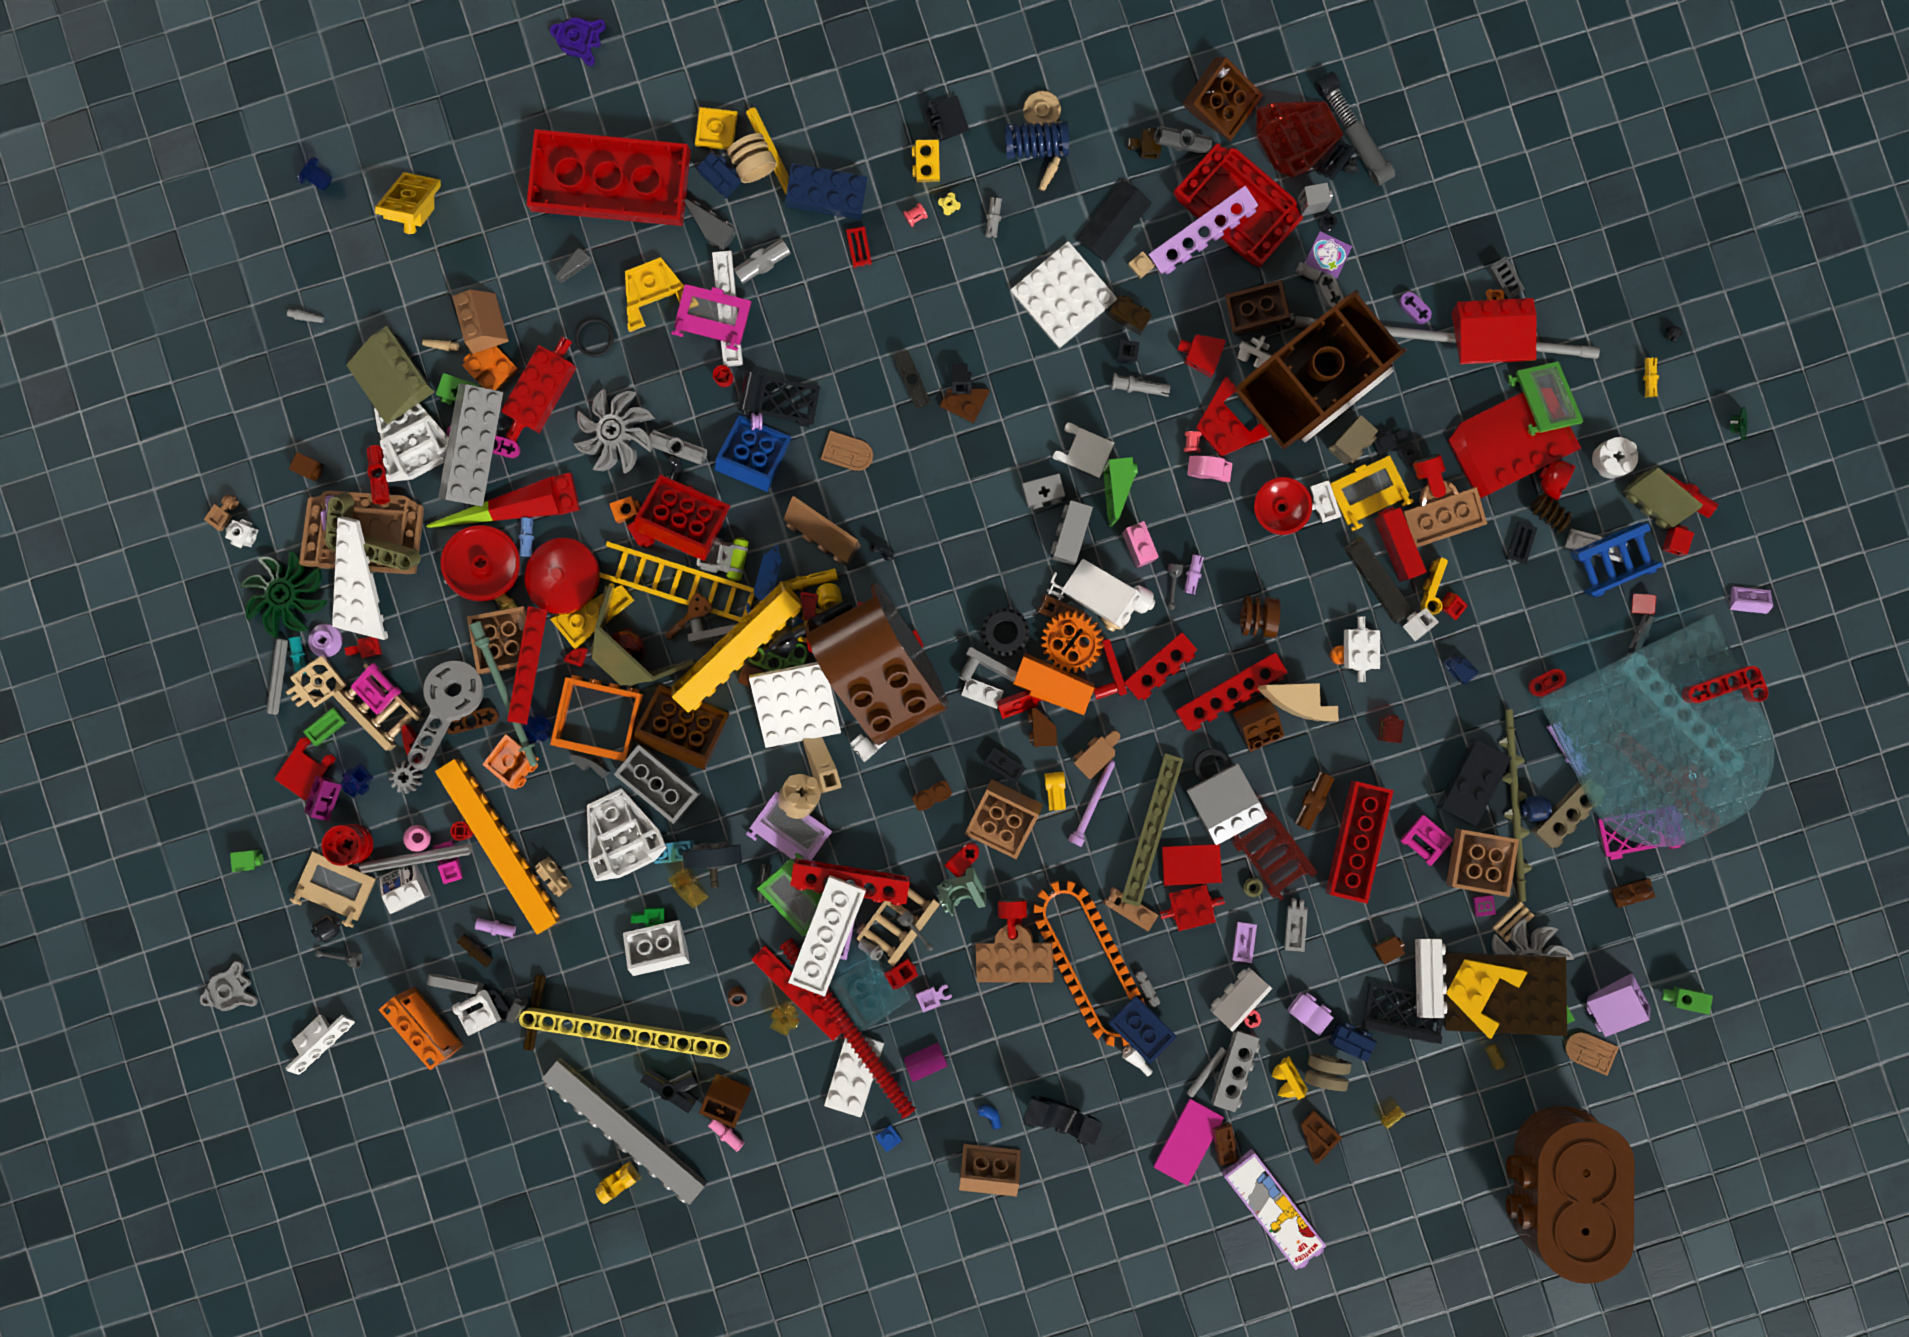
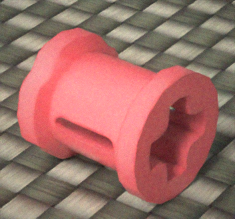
(915, 214)
(1192, 442)
(1253, 1023)

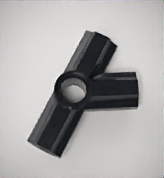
(680, 1085)

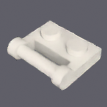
(480, 1018)

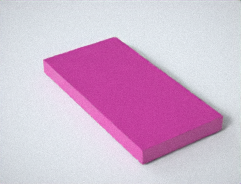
(1188, 1142)

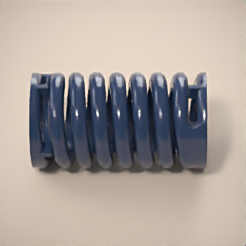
(1036, 135)

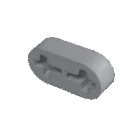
(1334, 289)

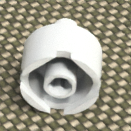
(1624, 451)

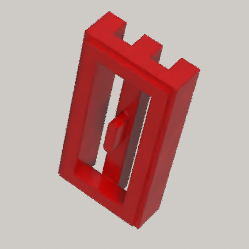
(862, 262)

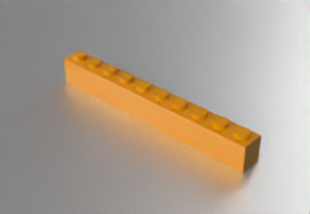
(498, 846)

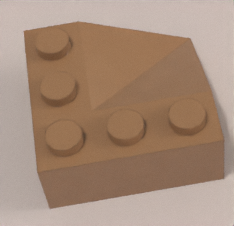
(505, 634)
(1482, 862)

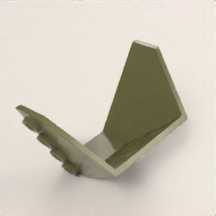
(616, 660)

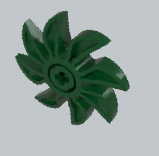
(273, 594)

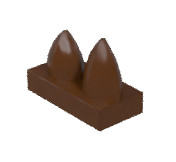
(1632, 893)

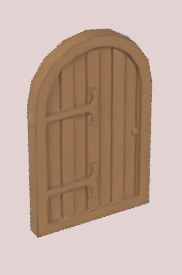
(847, 452)
(1591, 1052)

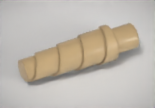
(1050, 171)
(441, 344)

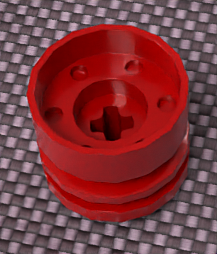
(337, 844)

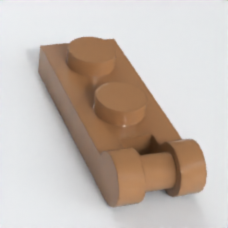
(1139, 915)

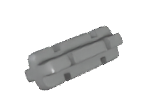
(1147, 988)

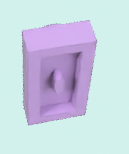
(1244, 942)

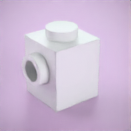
(1420, 623)

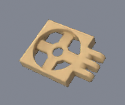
(303, 692)

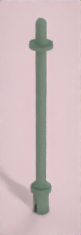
(482, 642)

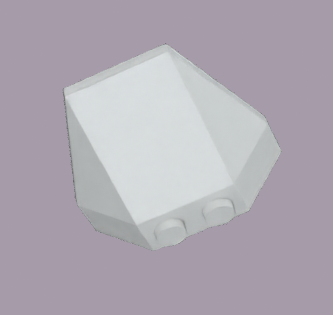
(620, 837)

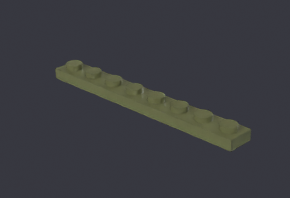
(1152, 830)

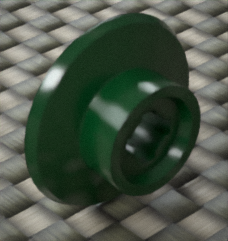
(1739, 424)

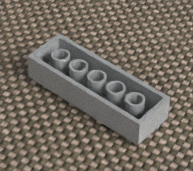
(470, 444)

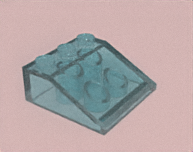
(867, 992)

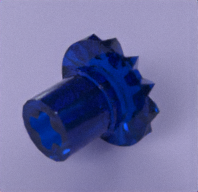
(314, 175)

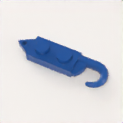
(767, 574)

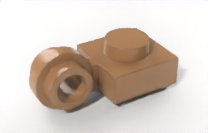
(218, 515)

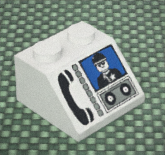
(403, 888)

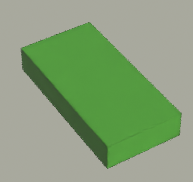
(325, 726)

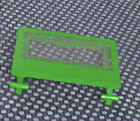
(1547, 397)
(794, 905)

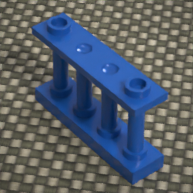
(1602, 547)

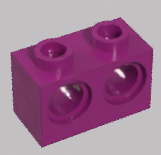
(322, 798)

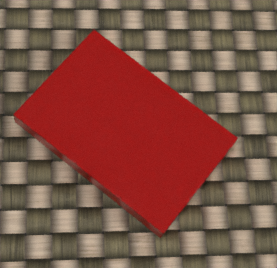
(1191, 864)

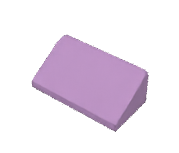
(1751, 600)

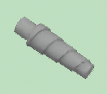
(303, 315)

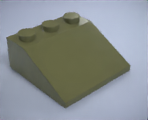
(1661, 498)

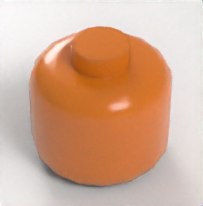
(1337, 655)

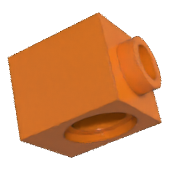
(617, 507)

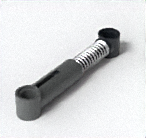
(1379, 168)

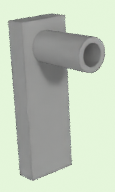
(700, 636)
(976, 657)

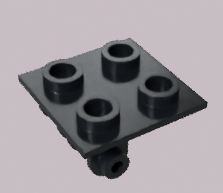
(945, 118)

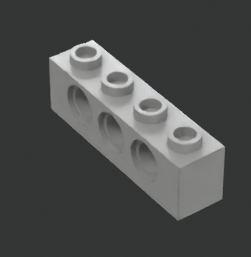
(1239, 1040)

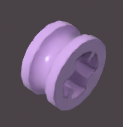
(756, 421)

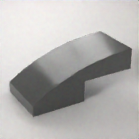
(585, 762)
(516, 1009)

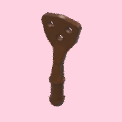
(692, 613)

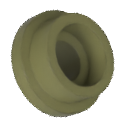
(1259, 887)

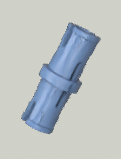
(526, 537)

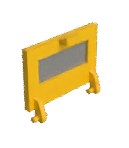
(1369, 491)

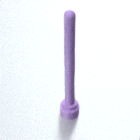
(1077, 836)

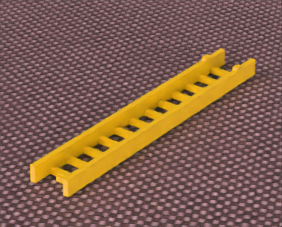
(617, 579)

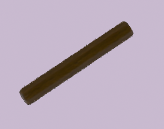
(536, 1002)

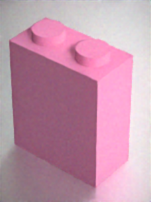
(1140, 544)

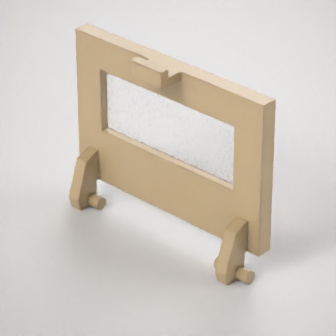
(334, 887)

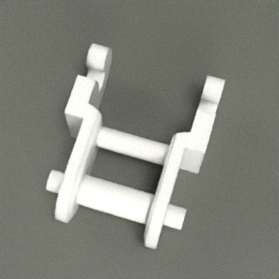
(1055, 585)

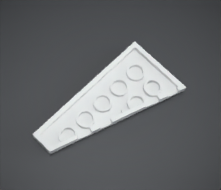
(354, 586)

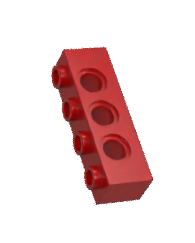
(1179, 643)

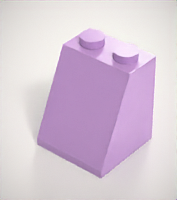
(1619, 1006)

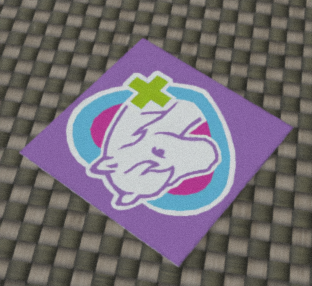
(1328, 254)

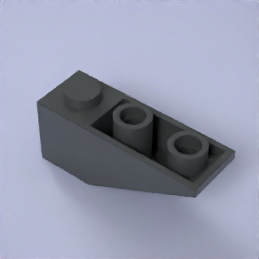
(714, 230)

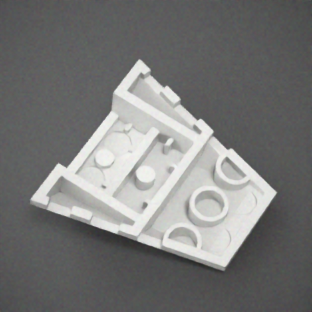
(411, 444)

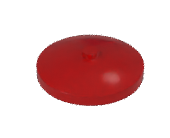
(480, 563)
(562, 576)

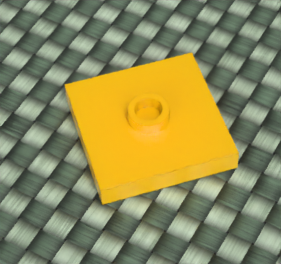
(716, 128)

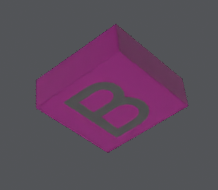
(1484, 905)

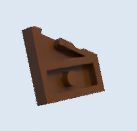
(965, 405)
(1319, 1136)

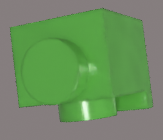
(246, 860)

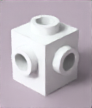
(241, 533)

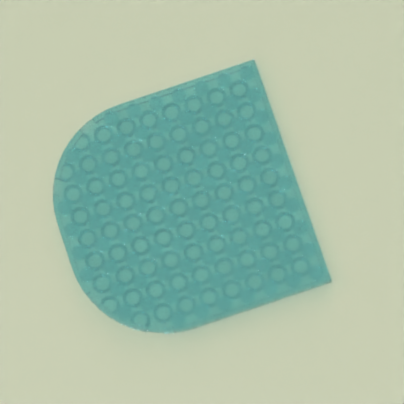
(1649, 758)

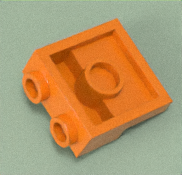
(490, 367)
(509, 763)

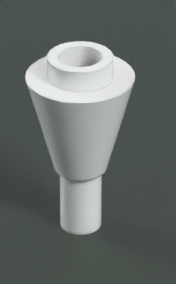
(1136, 1059)

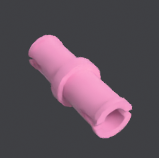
(726, 1134)

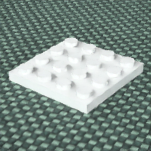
(1063, 295)
(794, 704)

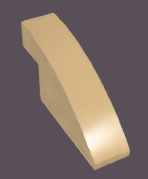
(1300, 700)

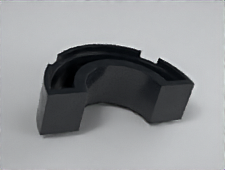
(1062, 1117)

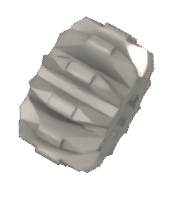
(405, 784)

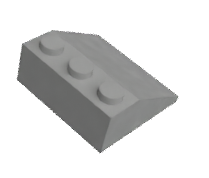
(1226, 804)

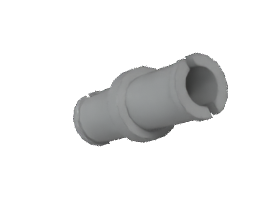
(993, 217)

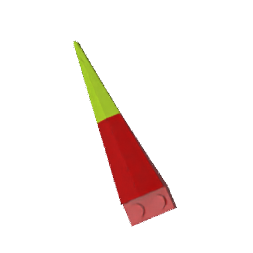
(543, 498)

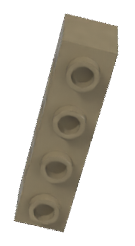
(1544, 829)

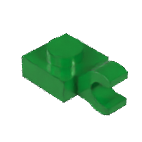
(651, 916)

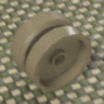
(1328, 1072)

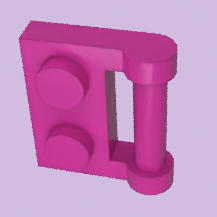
(371, 692)
(1429, 834)

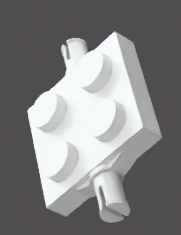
(1361, 649)

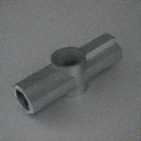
(1173, 138)

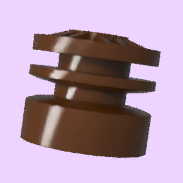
(1260, 616)

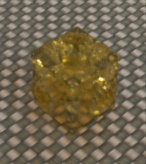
(781, 1025)

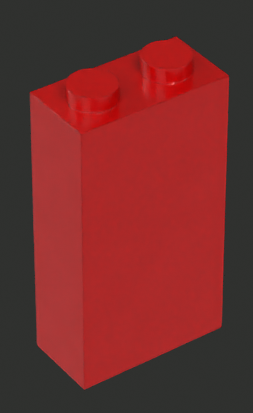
(1399, 544)

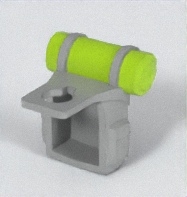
(726, 558)

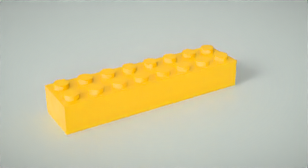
(736, 647)

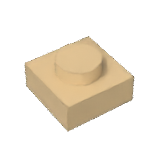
(1141, 265)

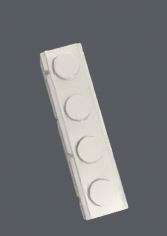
(1430, 978)

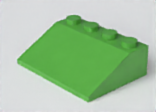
(1118, 479)

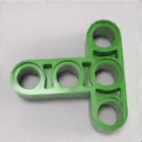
(765, 660)

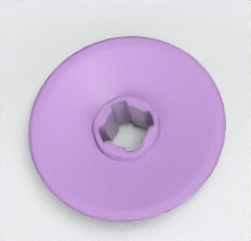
(333, 642)

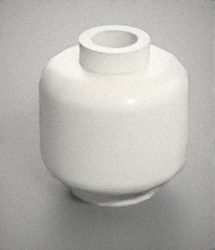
(1147, 600)

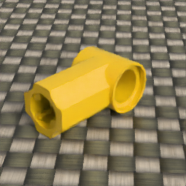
(1055, 787)

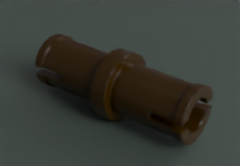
(475, 950)

